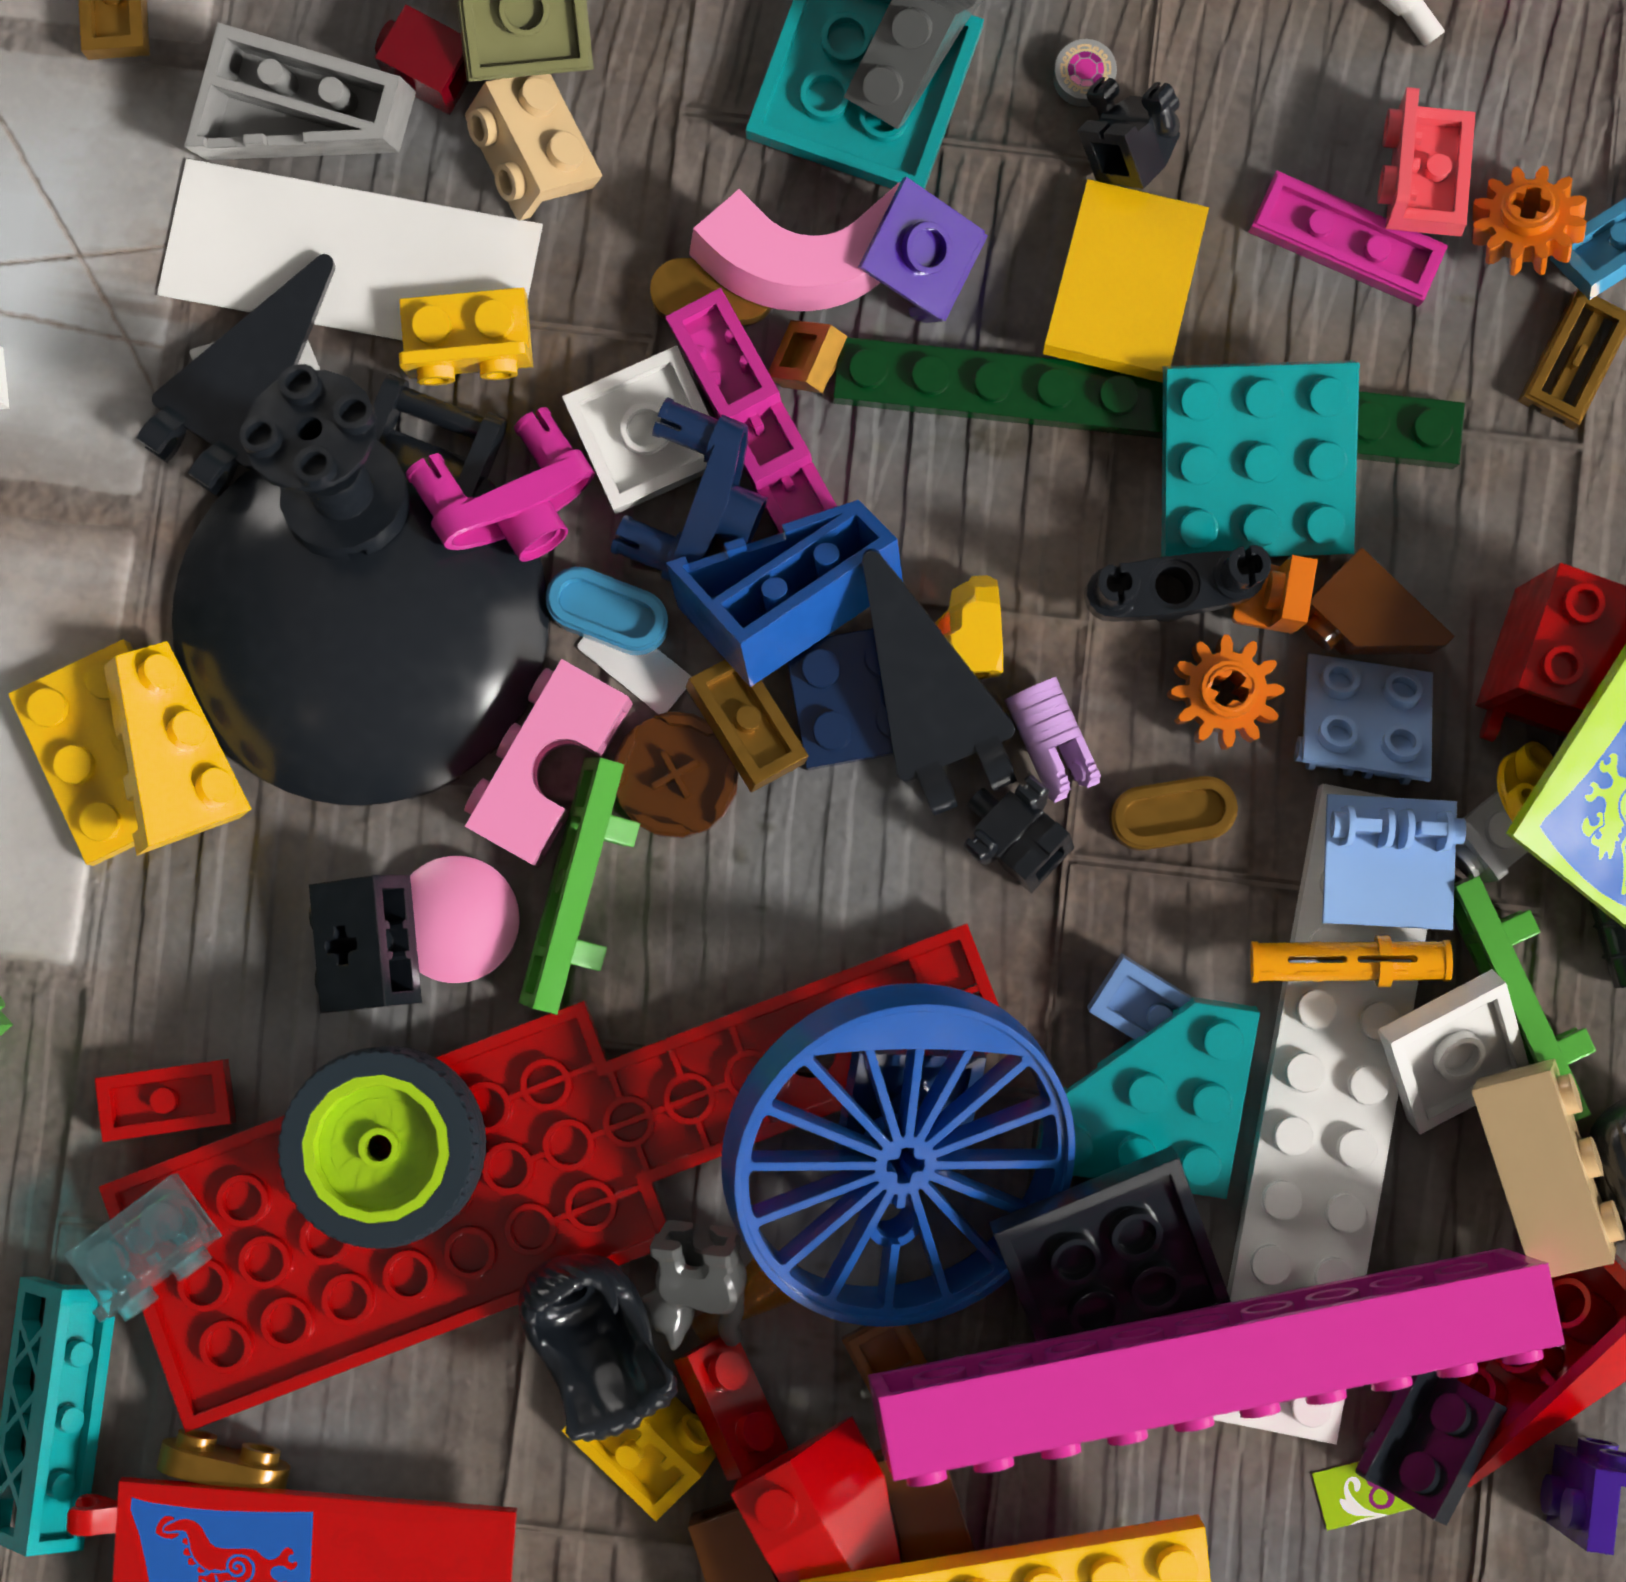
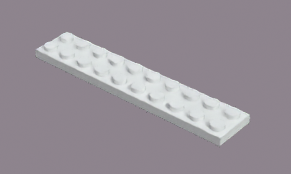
(1319, 1129)

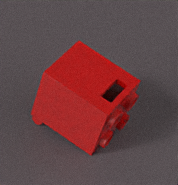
(1553, 650)

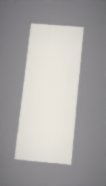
(252, 231)

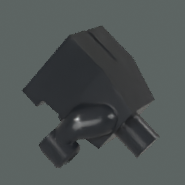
(1131, 137)
(1019, 833)

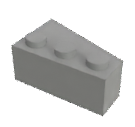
(292, 102)

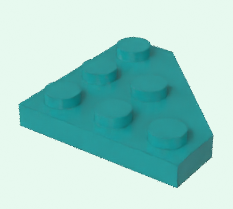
(1169, 1089)

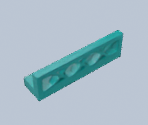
(57, 1418)

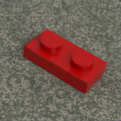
(165, 1100)
(731, 1406)

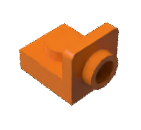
(1283, 599)

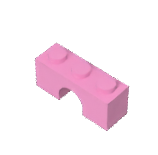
(567, 711)

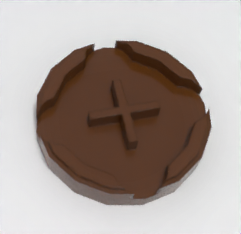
(675, 775)

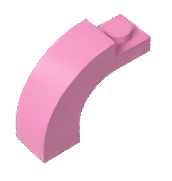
(781, 266)

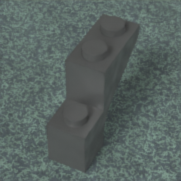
(906, 55)

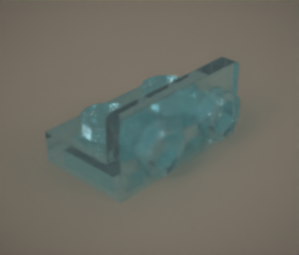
(142, 1247)

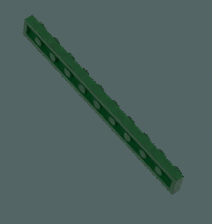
(1099, 399)

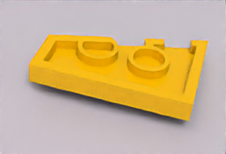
(171, 753)

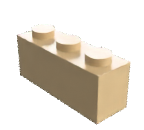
(1548, 1167)

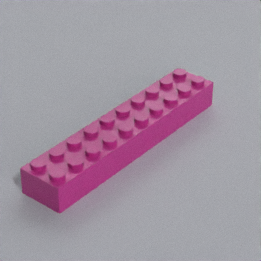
(1213, 1363)

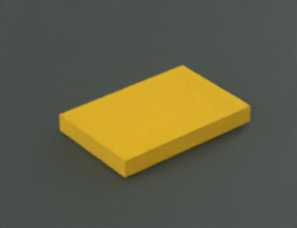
(1126, 280)

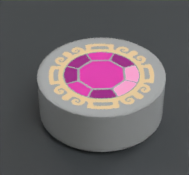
(1080, 67)

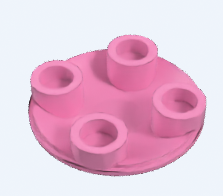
(462, 918)

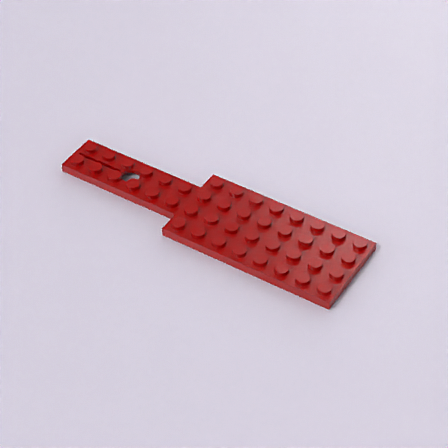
(561, 1175)

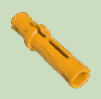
(1427, 962)

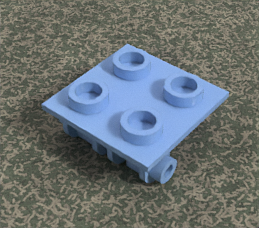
(1367, 719)
(1390, 861)

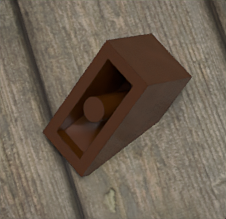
(1371, 613)

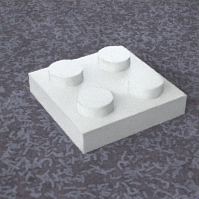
(617, 427)
(1449, 1045)

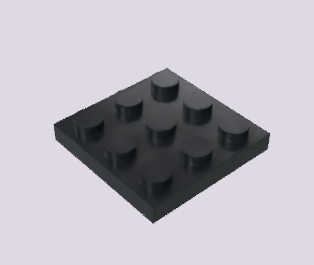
(1111, 1251)

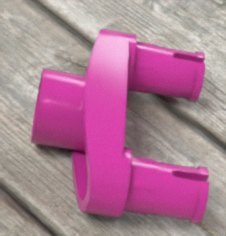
(518, 511)

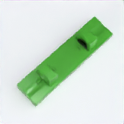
(571, 883)
(1491, 947)

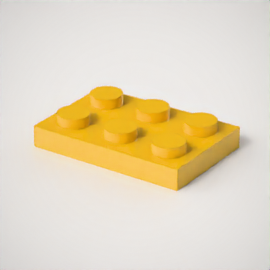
(77, 747)

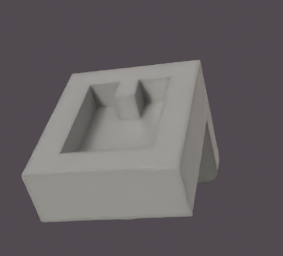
(1487, 846)

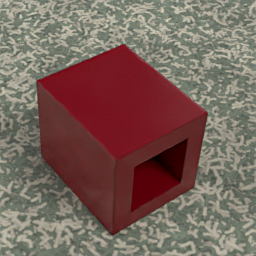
(424, 56)

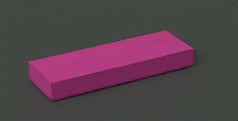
(1347, 239)

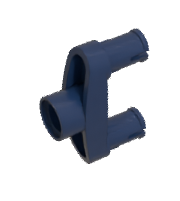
(720, 505)

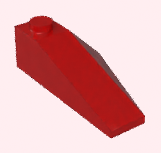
(1570, 1375)
(821, 1507)

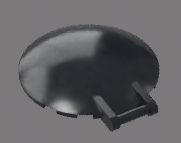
(370, 667)

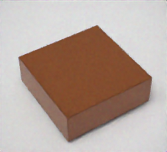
(882, 1349)

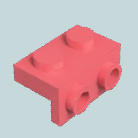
(1428, 168)

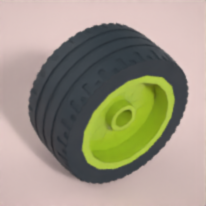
(335, 1164)

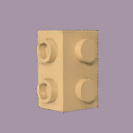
(530, 142)

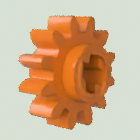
(1529, 220)
(1249, 684)

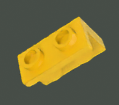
(465, 335)
(656, 1459)

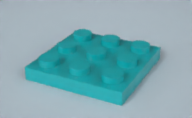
(805, 85)
(1260, 457)

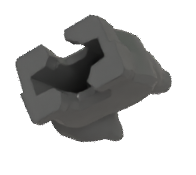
(698, 1280)

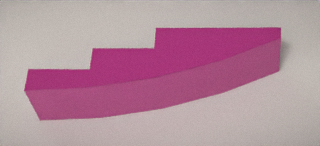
(743, 390)

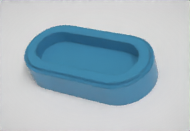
(607, 611)

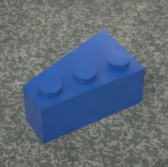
(784, 591)

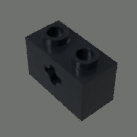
(364, 943)

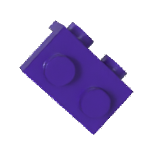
(1585, 1493)

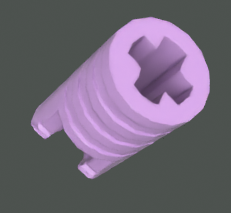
(1048, 722)

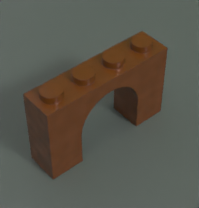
(926, 1519)

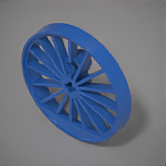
(896, 1150)

